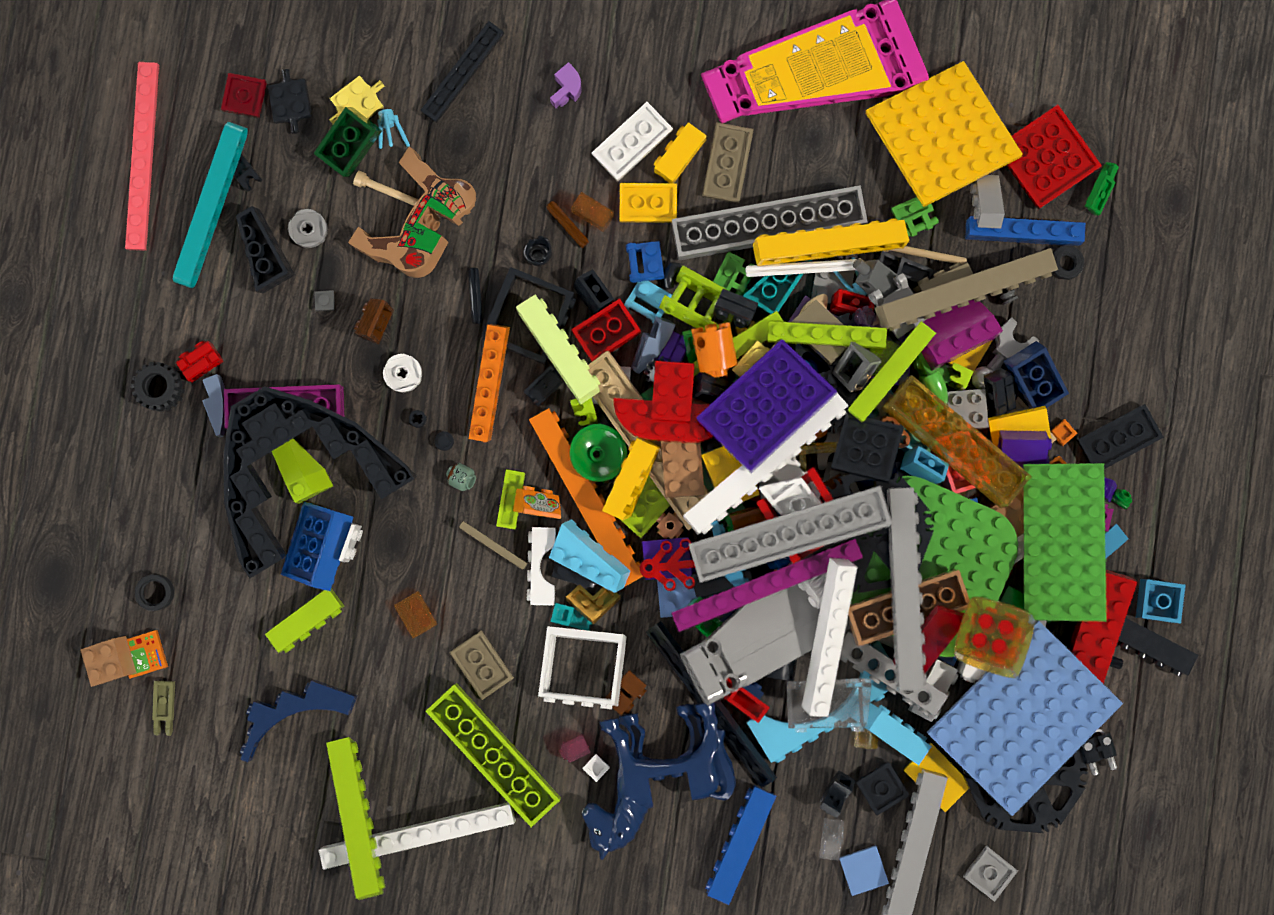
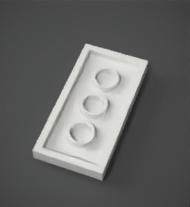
(632, 141)

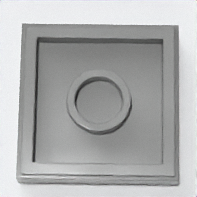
(990, 873)

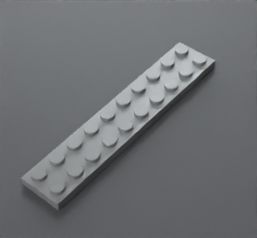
(790, 534)

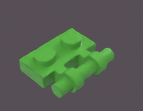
(912, 210)
(729, 271)

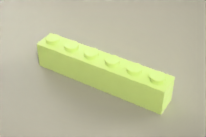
(558, 349)

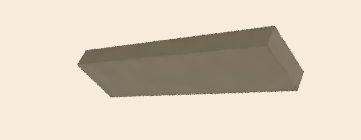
(493, 545)

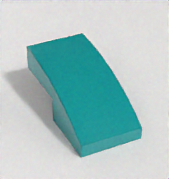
(570, 617)

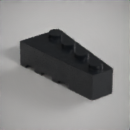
(264, 254)

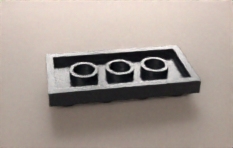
(1120, 437)

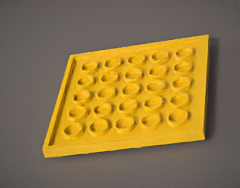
(943, 133)

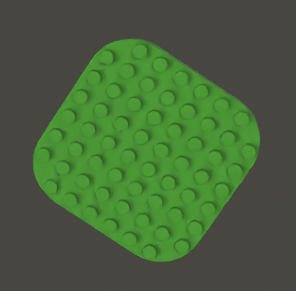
(964, 538)

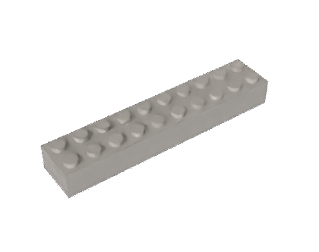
(740, 226)

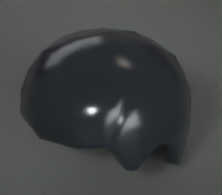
(538, 251)

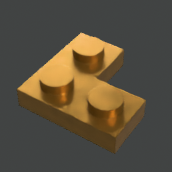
(592, 606)

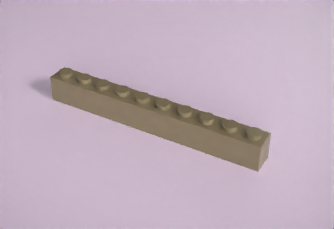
(965, 289)

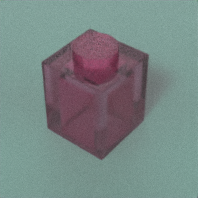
(574, 748)

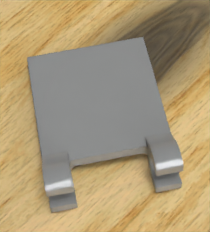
(904, 290)

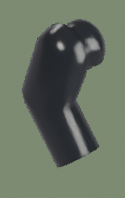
(669, 272)

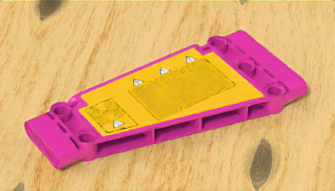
(821, 65)

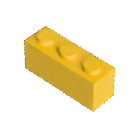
(679, 153)

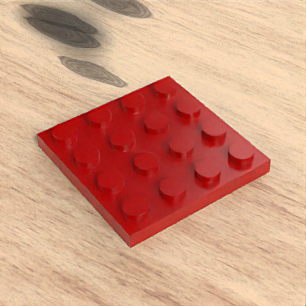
(1051, 158)

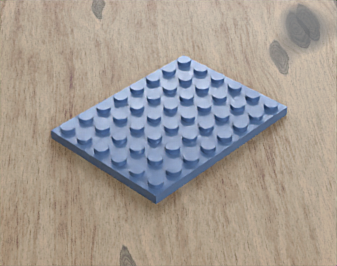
(1027, 727)

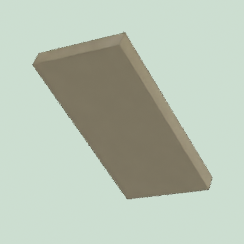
(727, 163)

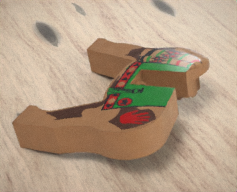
(418, 245)

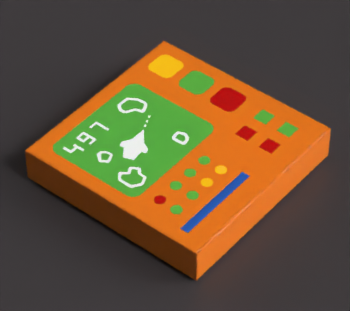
(147, 653)

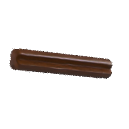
(567, 224)

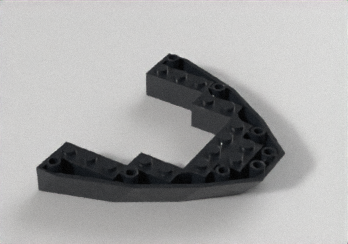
(267, 422)

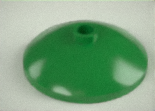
(607, 443)

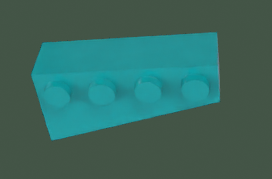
(773, 291)

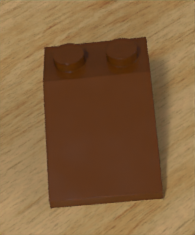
(374, 320)

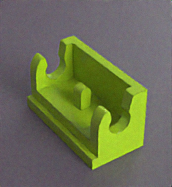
(960, 376)
(587, 409)

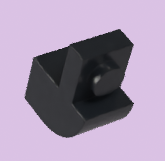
(836, 793)

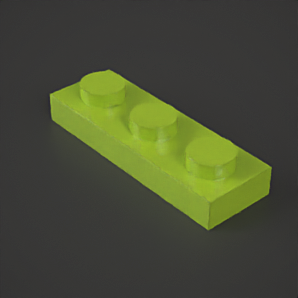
(512, 481)

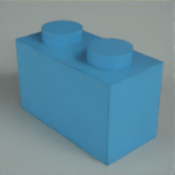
(925, 465)

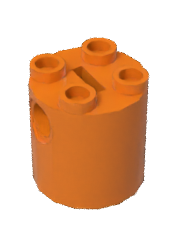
(714, 349)

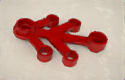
(672, 566)

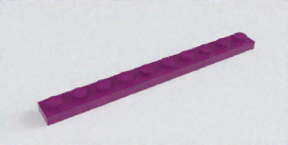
(763, 586)

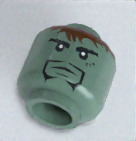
(461, 477)

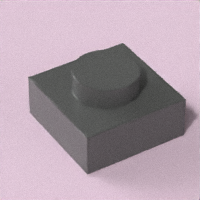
(325, 301)

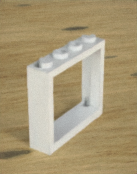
(552, 633)

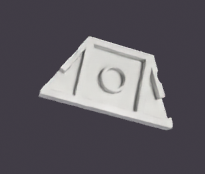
(790, 496)

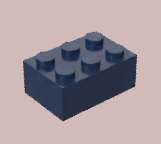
(1036, 376)

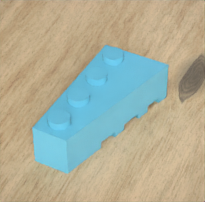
(586, 557)
(896, 735)

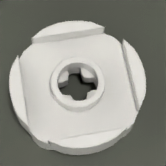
(393, 367)

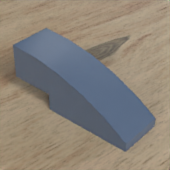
(652, 344)
(215, 403)

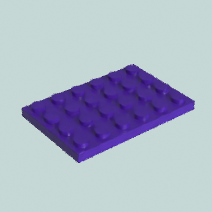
(766, 406)

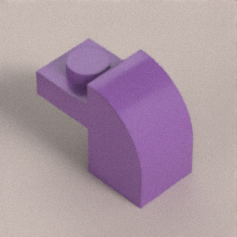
(571, 86)

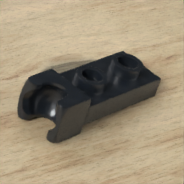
(245, 172)

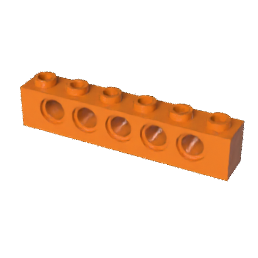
(489, 382)

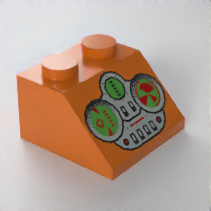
(537, 503)

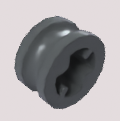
(1008, 297)

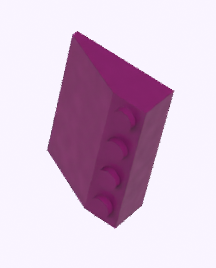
(959, 333)

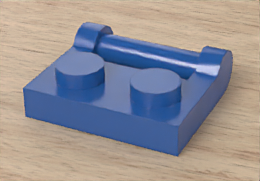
(651, 261)

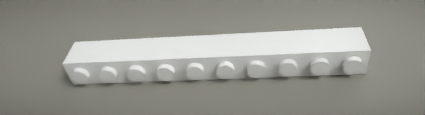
(743, 482)
(426, 833)

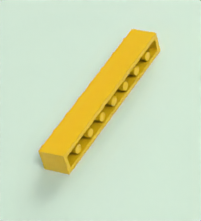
(830, 242)

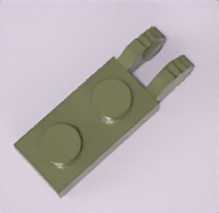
(163, 706)

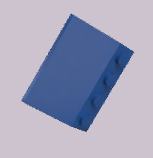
(316, 546)

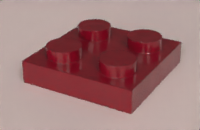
(243, 95)

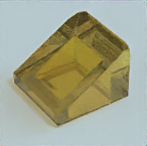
(865, 739)

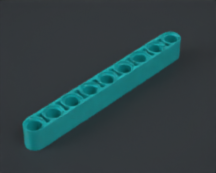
(210, 204)

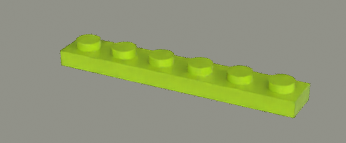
(827, 334)

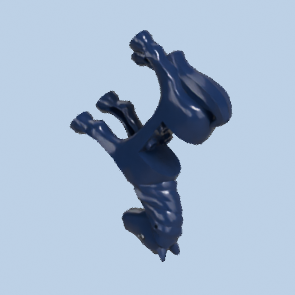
(704, 762)

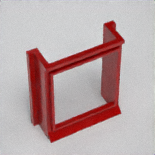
(769, 513)

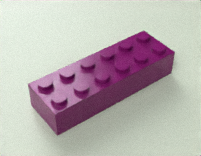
(325, 395)

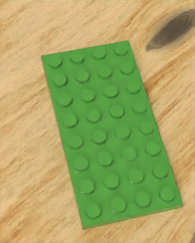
(1065, 542)

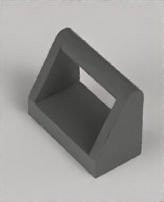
(863, 373)

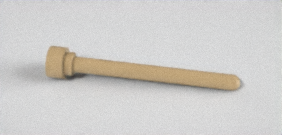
(363, 180)
(931, 255)

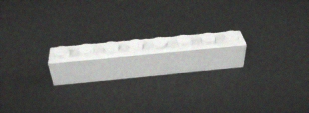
(829, 637)

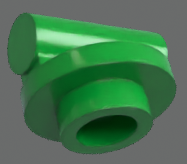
(1122, 498)

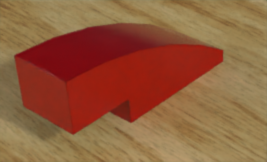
(747, 702)

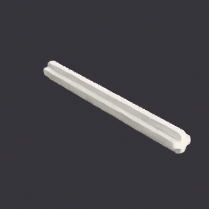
(800, 268)

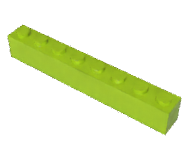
(355, 819)

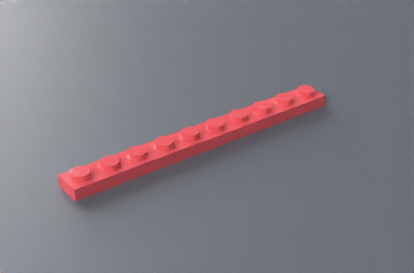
(142, 156)

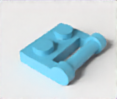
(650, 294)

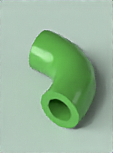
(937, 385)

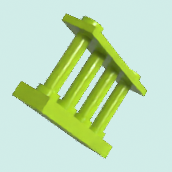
(703, 288)

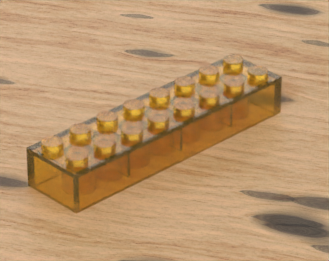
(956, 442)

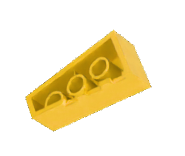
(631, 479)

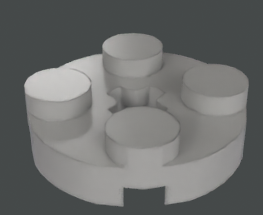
(301, 237)

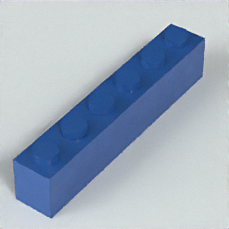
(1029, 232)
(741, 844)

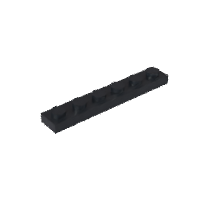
(462, 71)

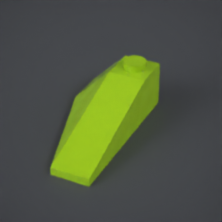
(301, 471)

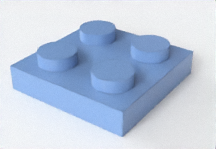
(676, 599)

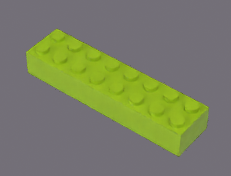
(493, 755)

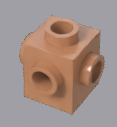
(664, 531)

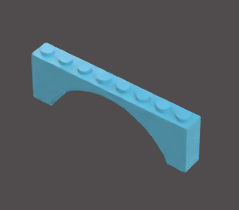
(779, 740)

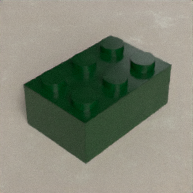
(348, 141)

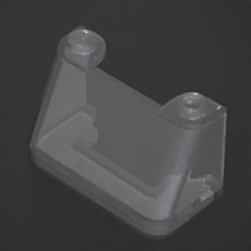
(847, 708)

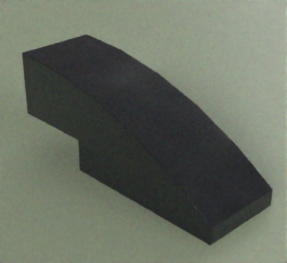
(913, 271)

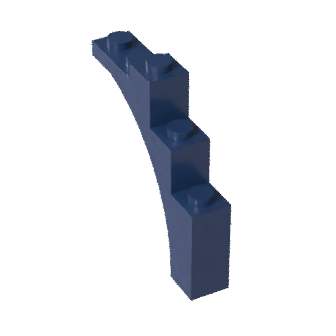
(318, 697)

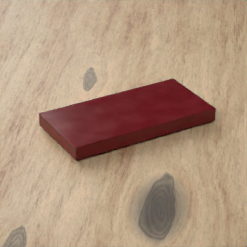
(938, 631)

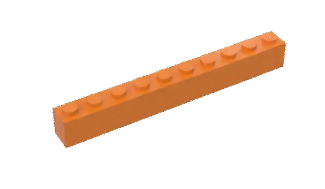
(584, 492)

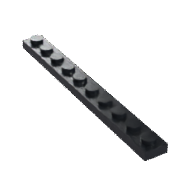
(733, 733)

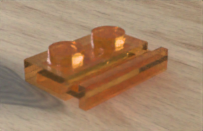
(415, 614)

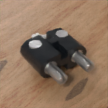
(1098, 748)

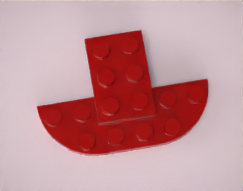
(671, 413)

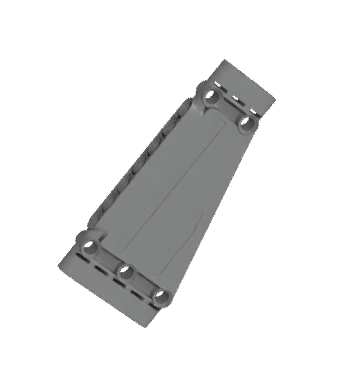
(754, 642)

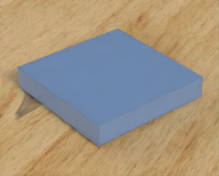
(864, 870)

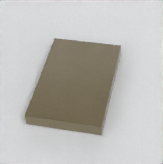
(818, 314)
(481, 665)

